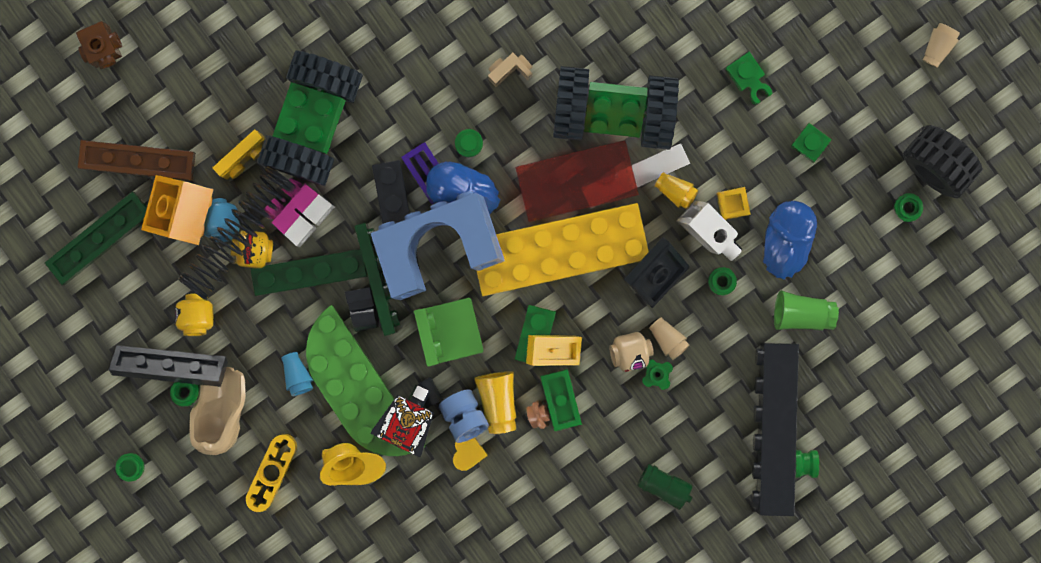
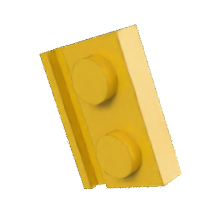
(233, 162)

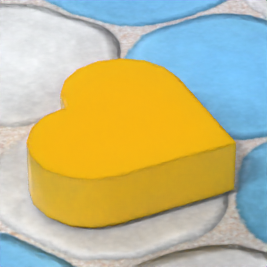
(468, 454)

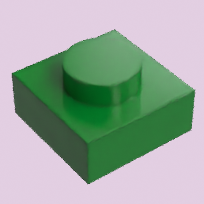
(811, 142)

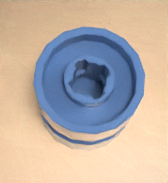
(464, 418)

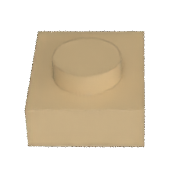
(502, 69)

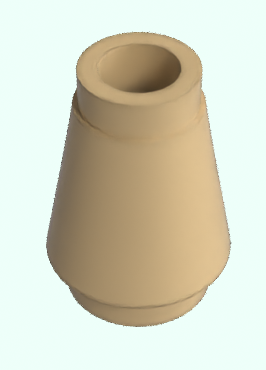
(940, 44)
(669, 339)

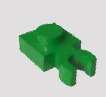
(746, 74)

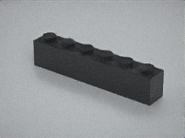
(776, 429)

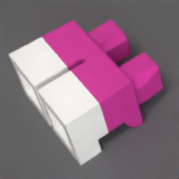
(293, 224)

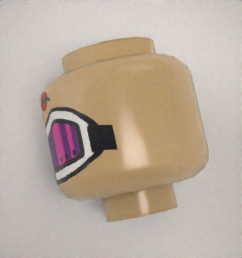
(631, 351)

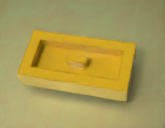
(553, 350)

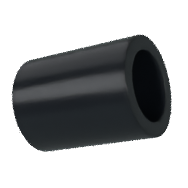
(434, 396)

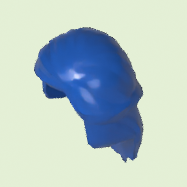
(450, 179)
(789, 238)

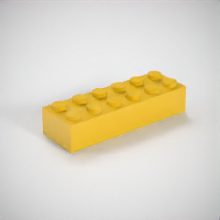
(566, 249)

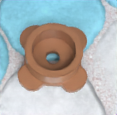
(538, 415)

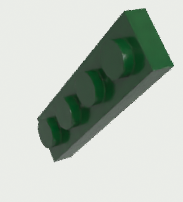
(97, 238)
(308, 272)
(381, 294)

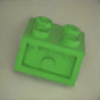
(448, 331)

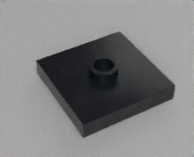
(657, 272)

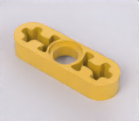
(255, 488)

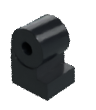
(362, 309)

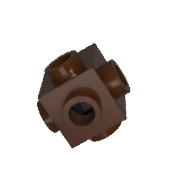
(99, 45)

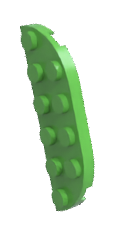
(349, 381)

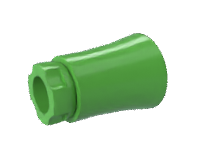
(804, 312)

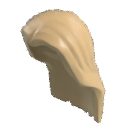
(217, 414)

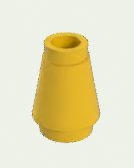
(677, 190)

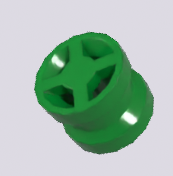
(807, 464)

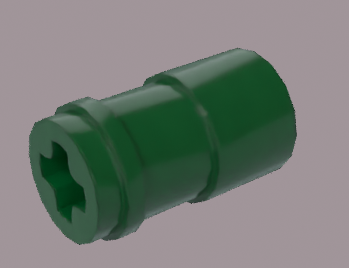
(667, 487)

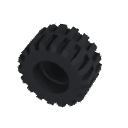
(942, 161)

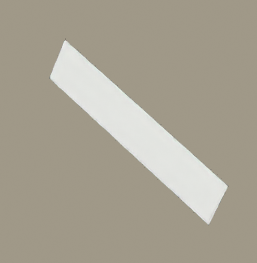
(654, 166)

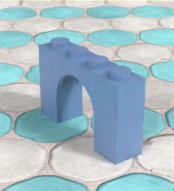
(398, 242)

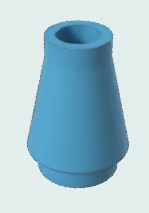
(296, 375)

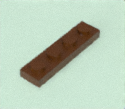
(136, 160)

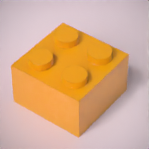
(177, 209)

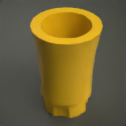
(498, 401)

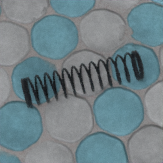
(279, 180)

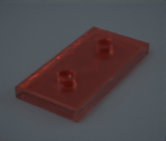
(577, 181)

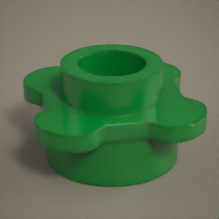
(661, 381)

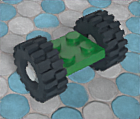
(616, 108)
(309, 117)

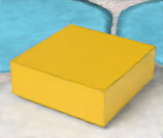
(733, 203)

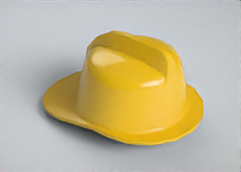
(349, 466)

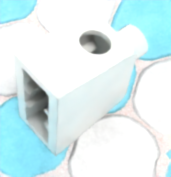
(702, 222)

